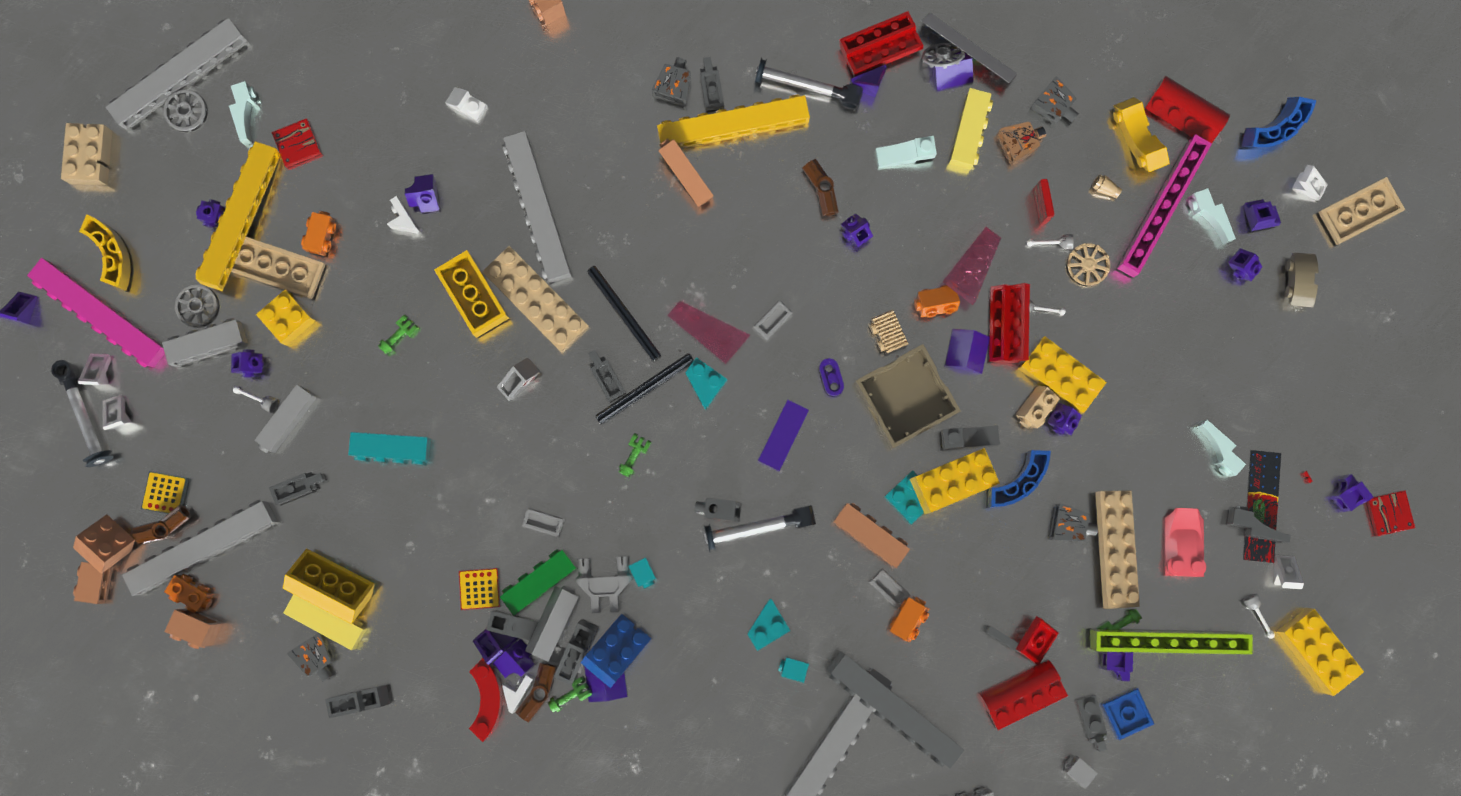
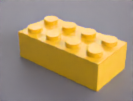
(471, 293)
(1062, 374)
(954, 481)
(328, 586)
(1320, 651)

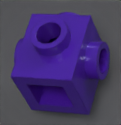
(209, 212)
(856, 230)
(1245, 264)
(247, 363)
(1064, 419)

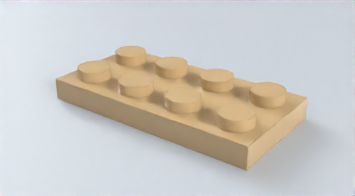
(1361, 211)

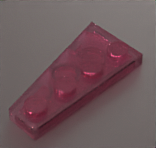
(972, 268)
(711, 332)

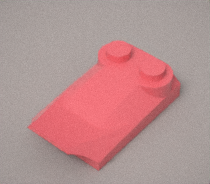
(1184, 543)

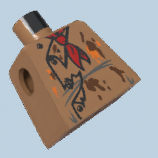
(1020, 140)

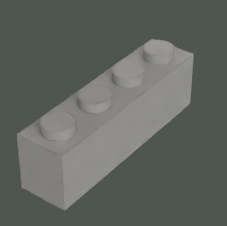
(205, 342)

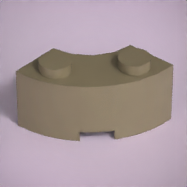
(1301, 286)

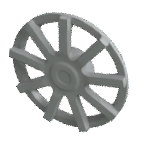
(943, 54)
(185, 110)
(196, 305)

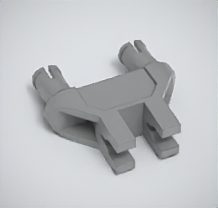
(604, 586)

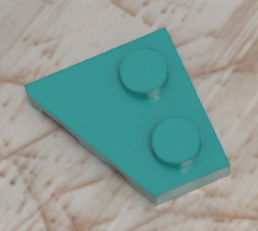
(767, 626)

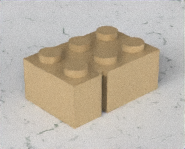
(83, 150)

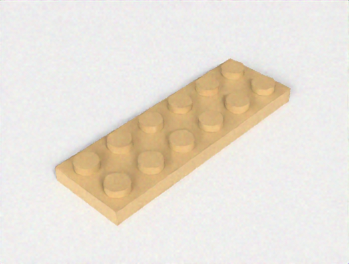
(278, 268)
(535, 299)
(1117, 549)

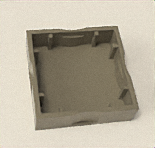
(907, 397)

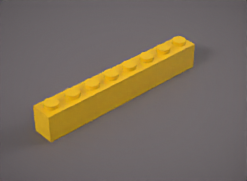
(735, 122)
(237, 216)

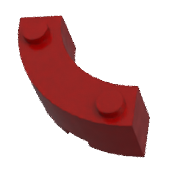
(490, 699)

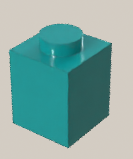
(642, 573)
(793, 669)

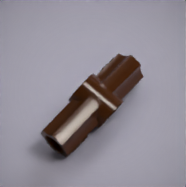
(826, 197)
(153, 530)
(544, 681)

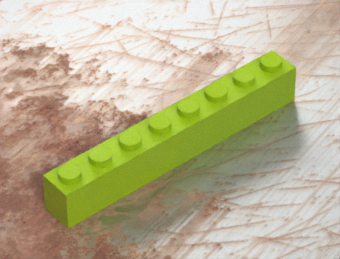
(1171, 641)

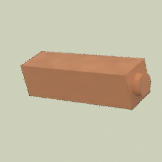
(685, 171)

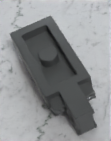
(711, 86)
(605, 377)
(295, 487)
(1093, 721)

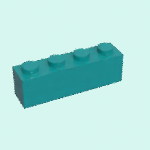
(389, 447)

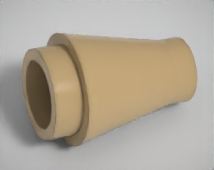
(1104, 185)

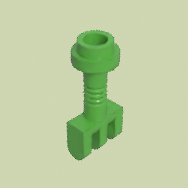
(386, 345)
(637, 447)
(1134, 616)
(555, 704)

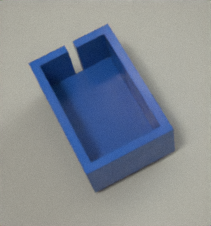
(615, 650)

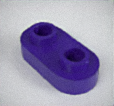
(831, 377)

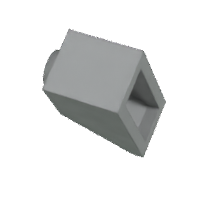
(518, 378)

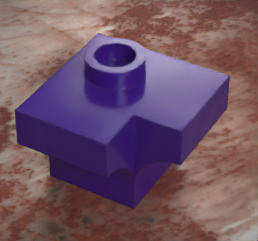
(423, 193)
(1261, 214)
(1351, 493)
(514, 660)
(1118, 662)

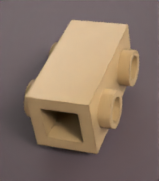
(1037, 407)

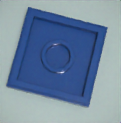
(1127, 713)

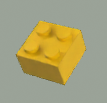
(285, 317)

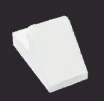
(466, 104)
(1310, 183)
(403, 221)
(95, 370)
(114, 413)
(1287, 572)
(513, 696)

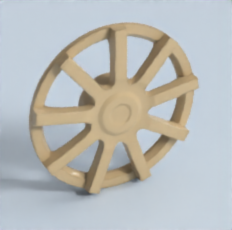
(1088, 264)

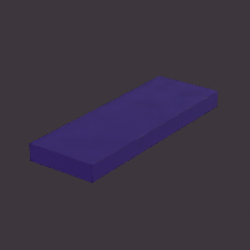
(783, 435)

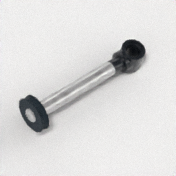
(849, 95)
(96, 456)
(799, 518)

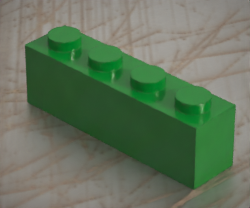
(538, 582)

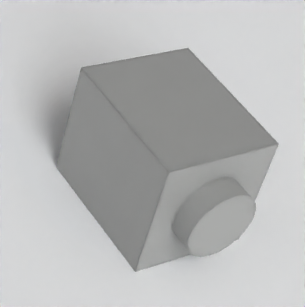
(1079, 771)

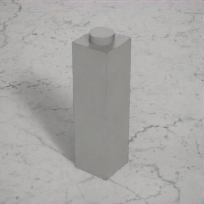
(285, 419)
(552, 623)

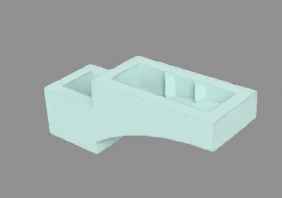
(241, 110)
(906, 152)
(1203, 204)
(1228, 462)

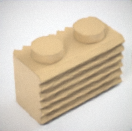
(888, 332)

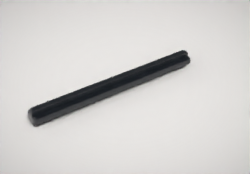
(623, 313)
(644, 388)

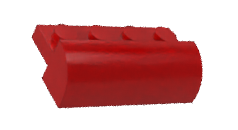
(880, 44)
(1187, 110)
(1009, 323)
(1023, 694)

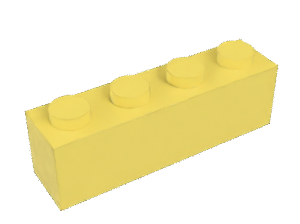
(970, 127)
(326, 623)

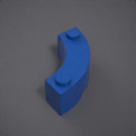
(1284, 127)
(1024, 484)

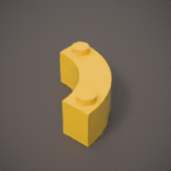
(1133, 123)
(115, 256)

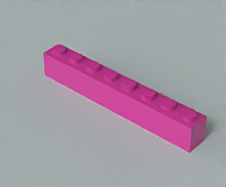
(1164, 206)
(97, 312)

